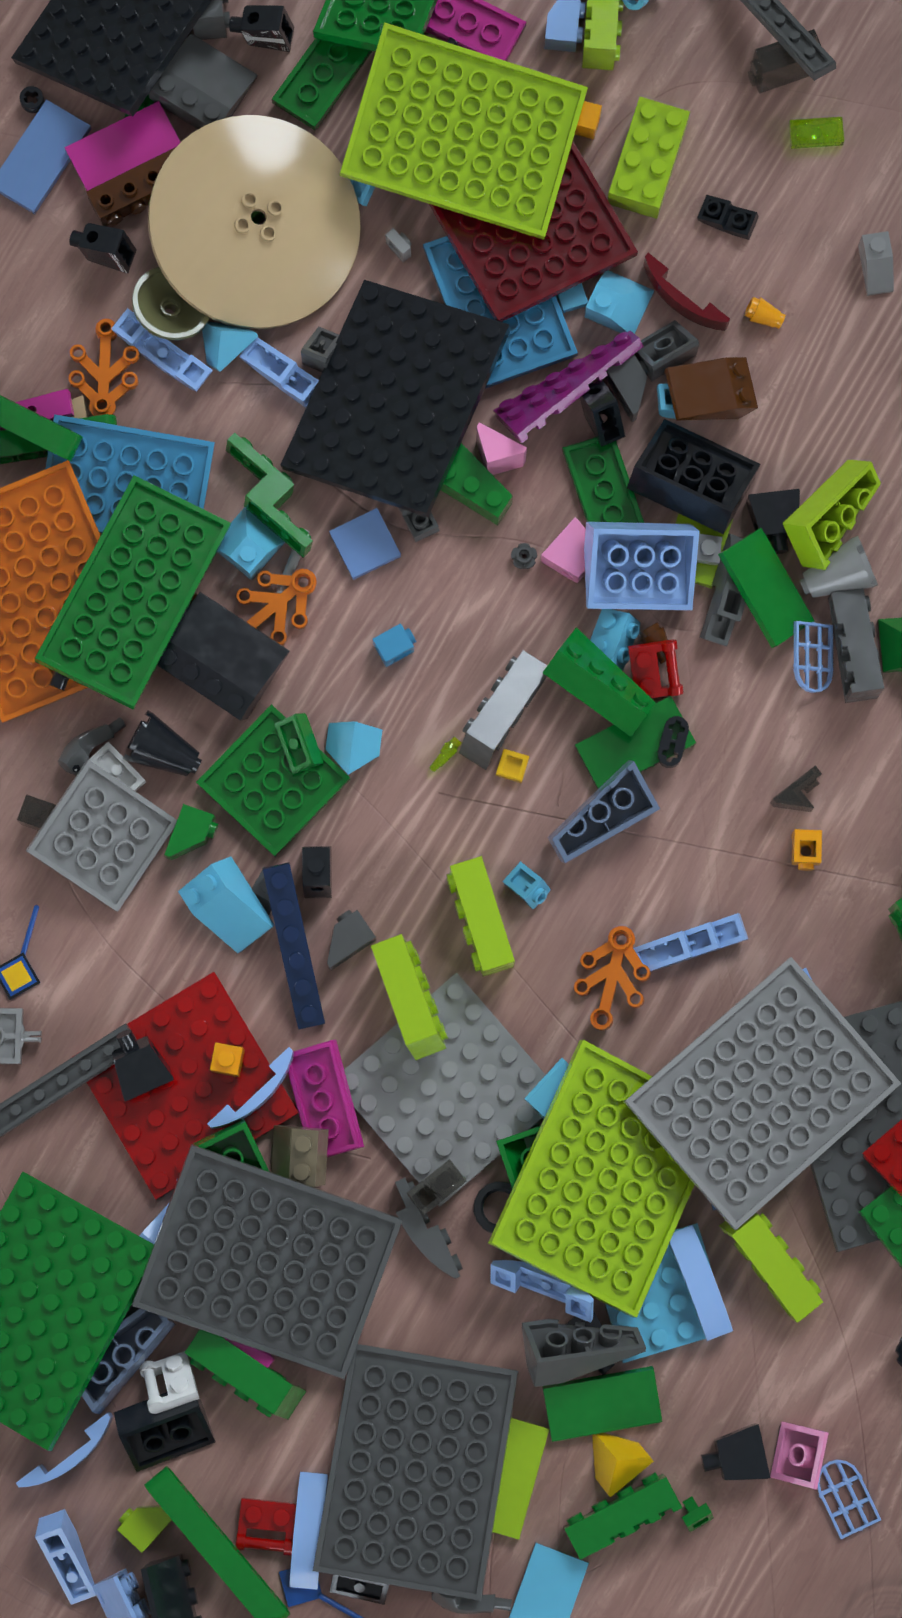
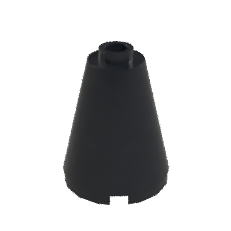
(162, 748)

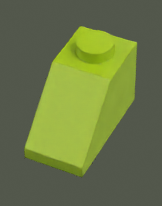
(143, 1525)

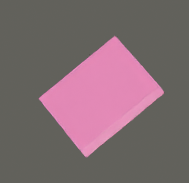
(498, 451)
(799, 1455)

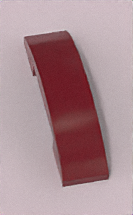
(708, 317)

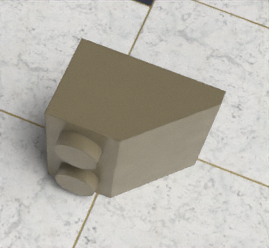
(300, 1154)

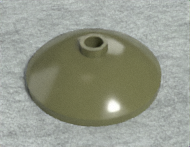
(151, 299)

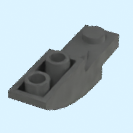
(726, 604)
(430, 1241)

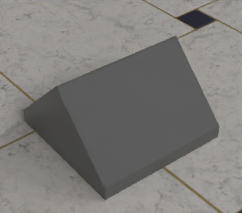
(666, 349)

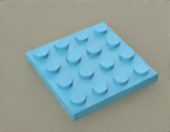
(667, 1312)

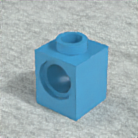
(394, 644)

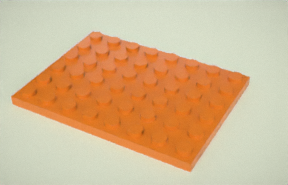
(42, 552)

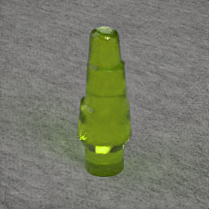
(447, 751)

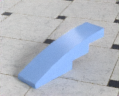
(280, 371)
(691, 943)

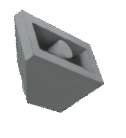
(877, 263)

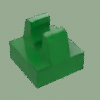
(696, 1515)

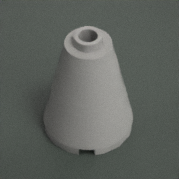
(847, 571)

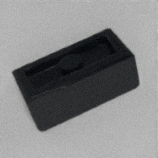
(359, 1589)

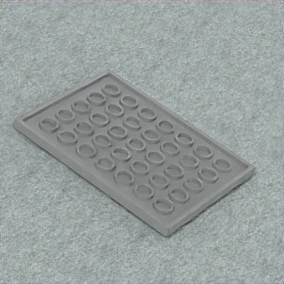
(762, 1093)

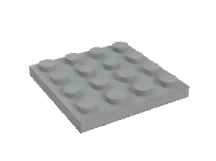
(102, 835)

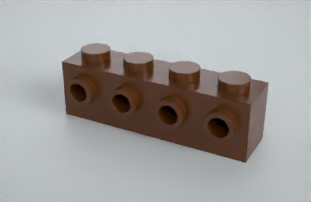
(127, 192)

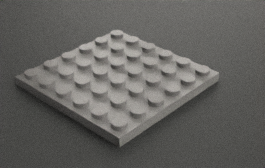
(453, 1099)

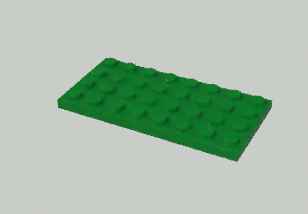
(132, 592)

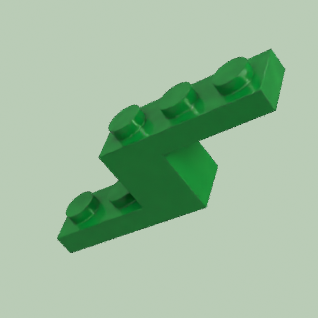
(269, 494)

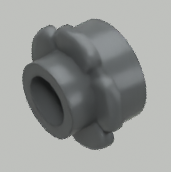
(520, 562)

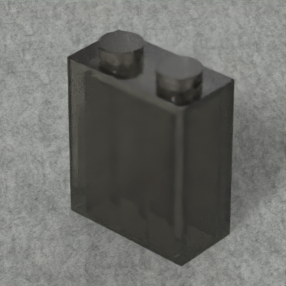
(775, 67)

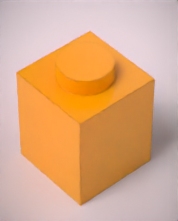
(588, 120)
(227, 1059)

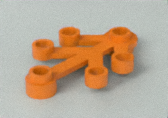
(104, 373)
(278, 602)
(612, 973)

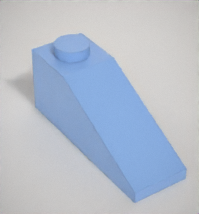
(65, 1555)

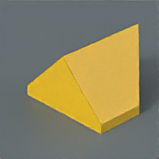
(617, 1461)

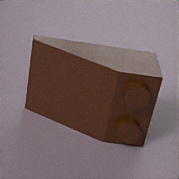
(712, 389)

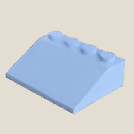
(640, 565)

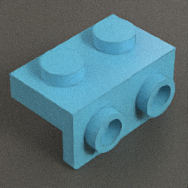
(614, 634)

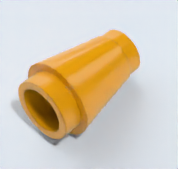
(764, 313)

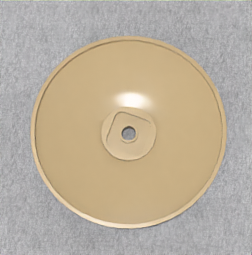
(226, 261)

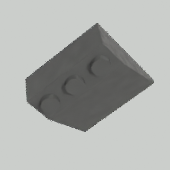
(202, 84)

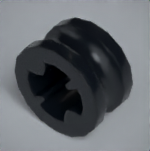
(33, 92)

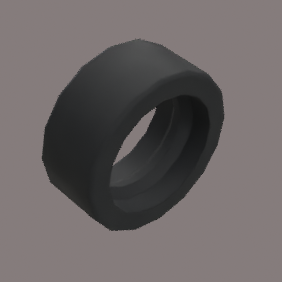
(480, 1199)

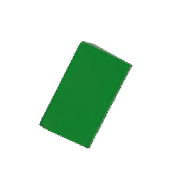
(299, 743)

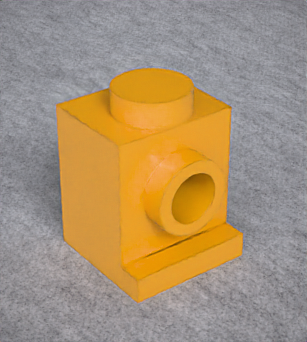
(813, 841)

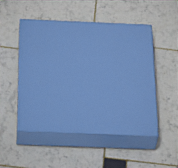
(365, 543)

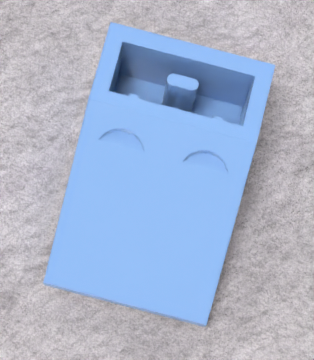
(120, 1596)

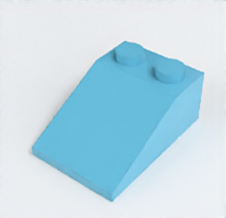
(227, 904)

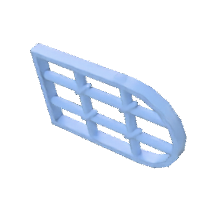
(819, 647)
(844, 1510)

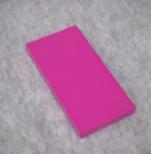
(476, 26)
(122, 146)
(324, 1096)

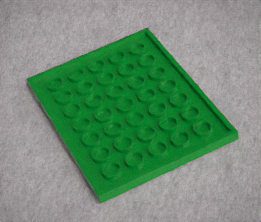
(61, 1303)

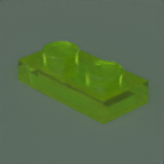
(816, 132)

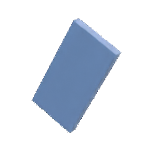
(40, 156)

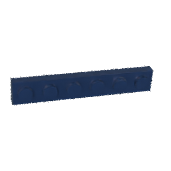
(293, 945)

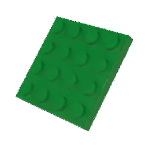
(361, 21)
(261, 792)

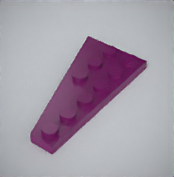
(563, 387)

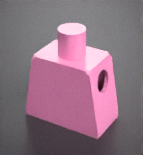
(567, 552)

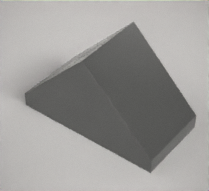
(319, 349)

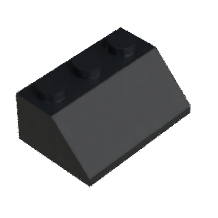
(162, 1436)

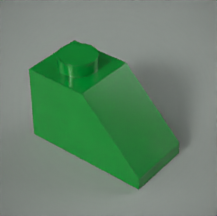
(191, 831)

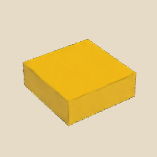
(512, 765)

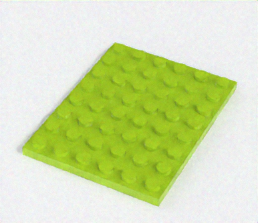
(463, 131)
(595, 1188)

